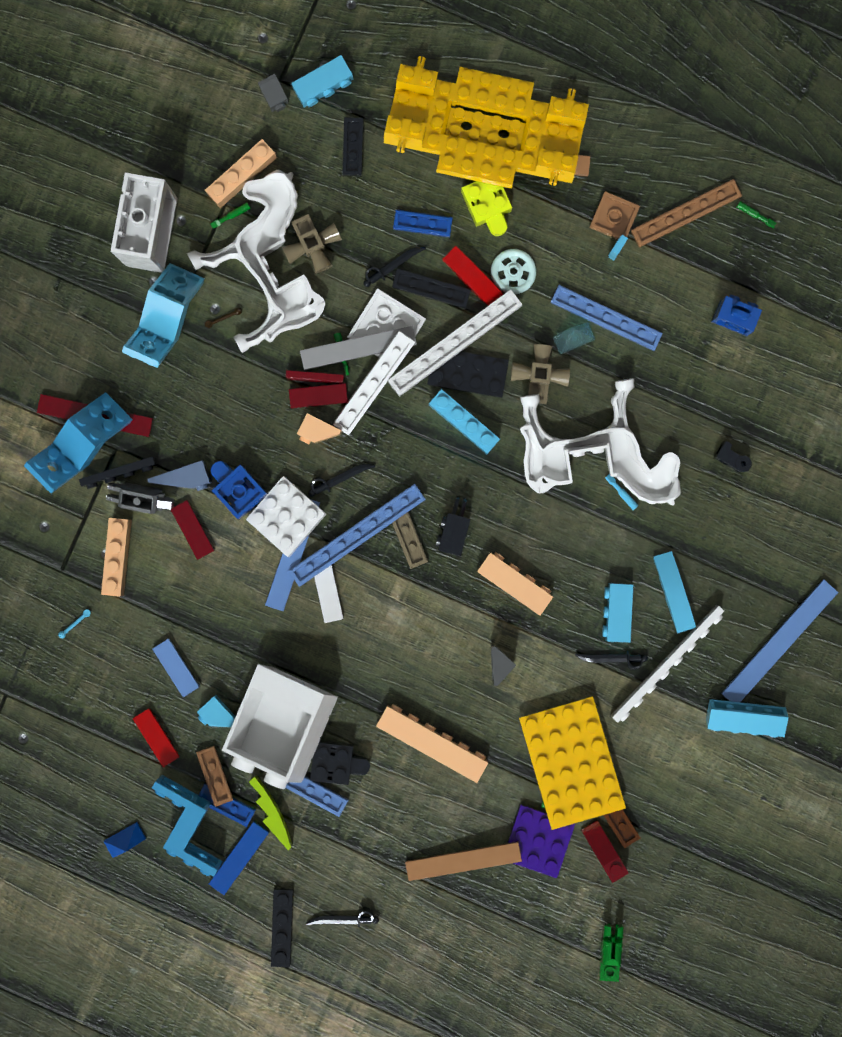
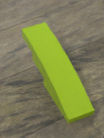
(274, 820)

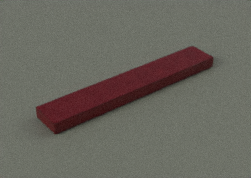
(65, 409)

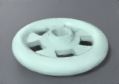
(498, 266)

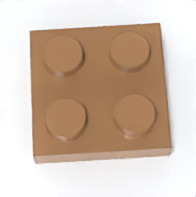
(614, 216)

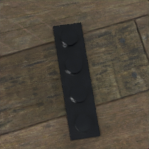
(431, 288)
(110, 475)
(281, 927)

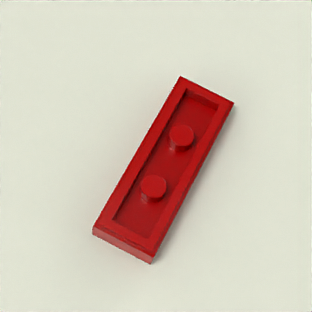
(156, 737)

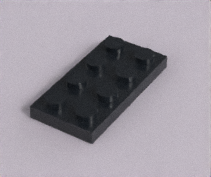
(472, 374)

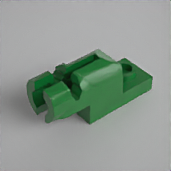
(611, 953)

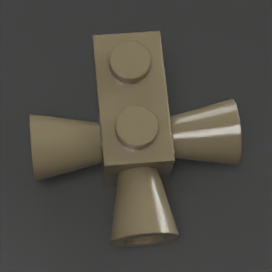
(311, 243)
(540, 373)

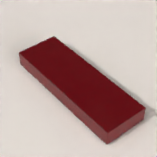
(315, 377)
(318, 396)
(192, 530)

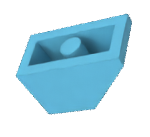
(216, 713)

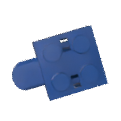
(737, 315)
(236, 488)

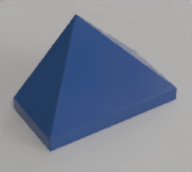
(125, 840)

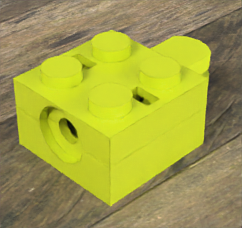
(489, 205)

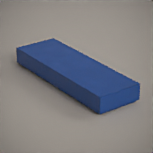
(422, 223)
(234, 809)

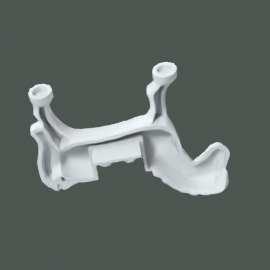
(290, 303)
(549, 456)

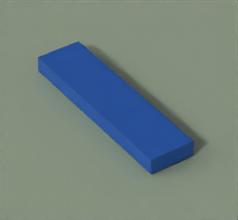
(239, 858)

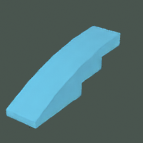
(674, 592)

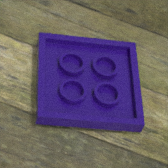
(539, 845)

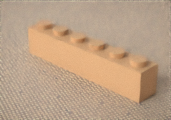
(432, 743)

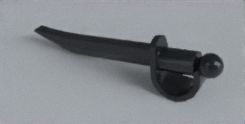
(391, 266)
(338, 479)
(615, 658)
(347, 919)

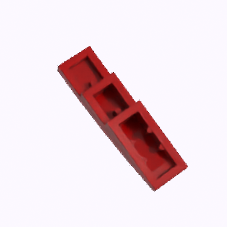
(472, 276)

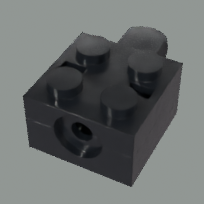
(454, 530)
(337, 764)

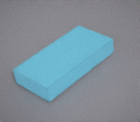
(617, 247)

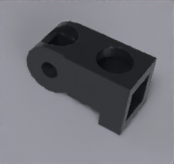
(732, 459)

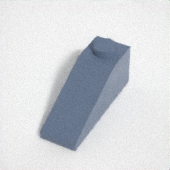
(190, 476)

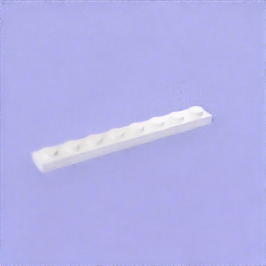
(455, 343)
(662, 669)

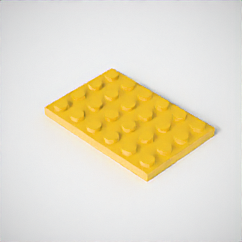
(572, 763)

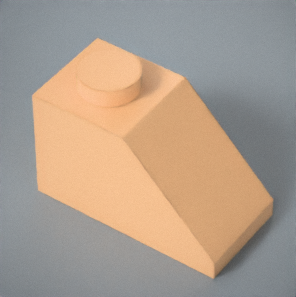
(316, 430)

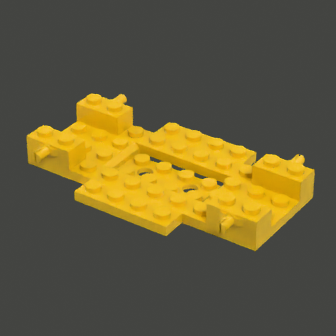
(540, 147)

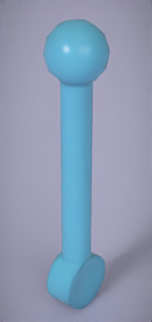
(86, 613)

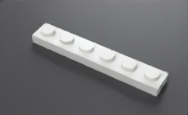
(373, 382)

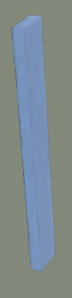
(357, 535)
(779, 642)

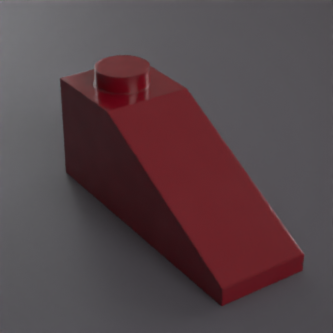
(604, 851)

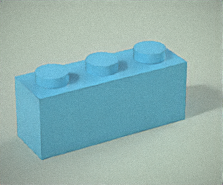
(322, 82)
(618, 612)

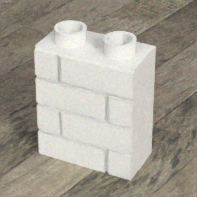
(144, 222)
(278, 726)

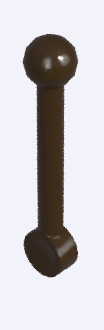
(209, 324)

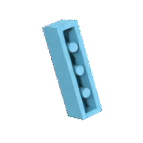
(464, 421)
(747, 718)

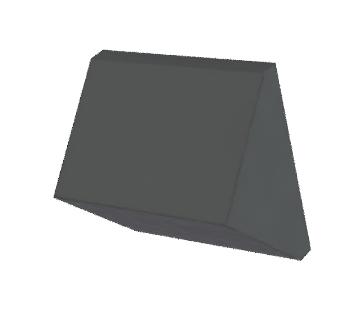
(500, 665)

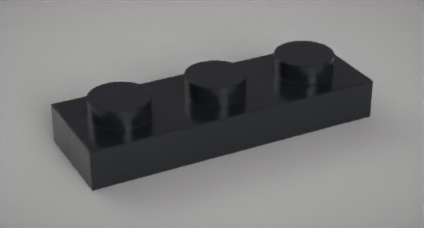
(352, 147)

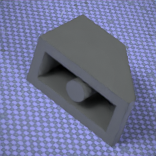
(273, 93)

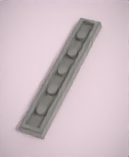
(351, 348)

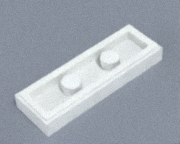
(328, 595)

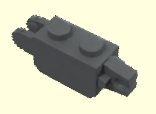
(139, 498)

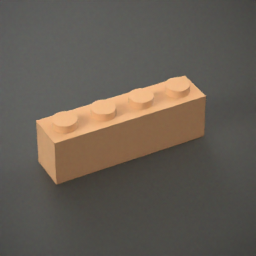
(241, 172)
(116, 557)
(511, 581)

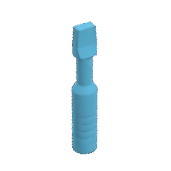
(624, 495)

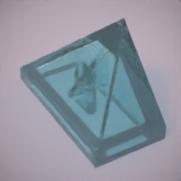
(573, 338)

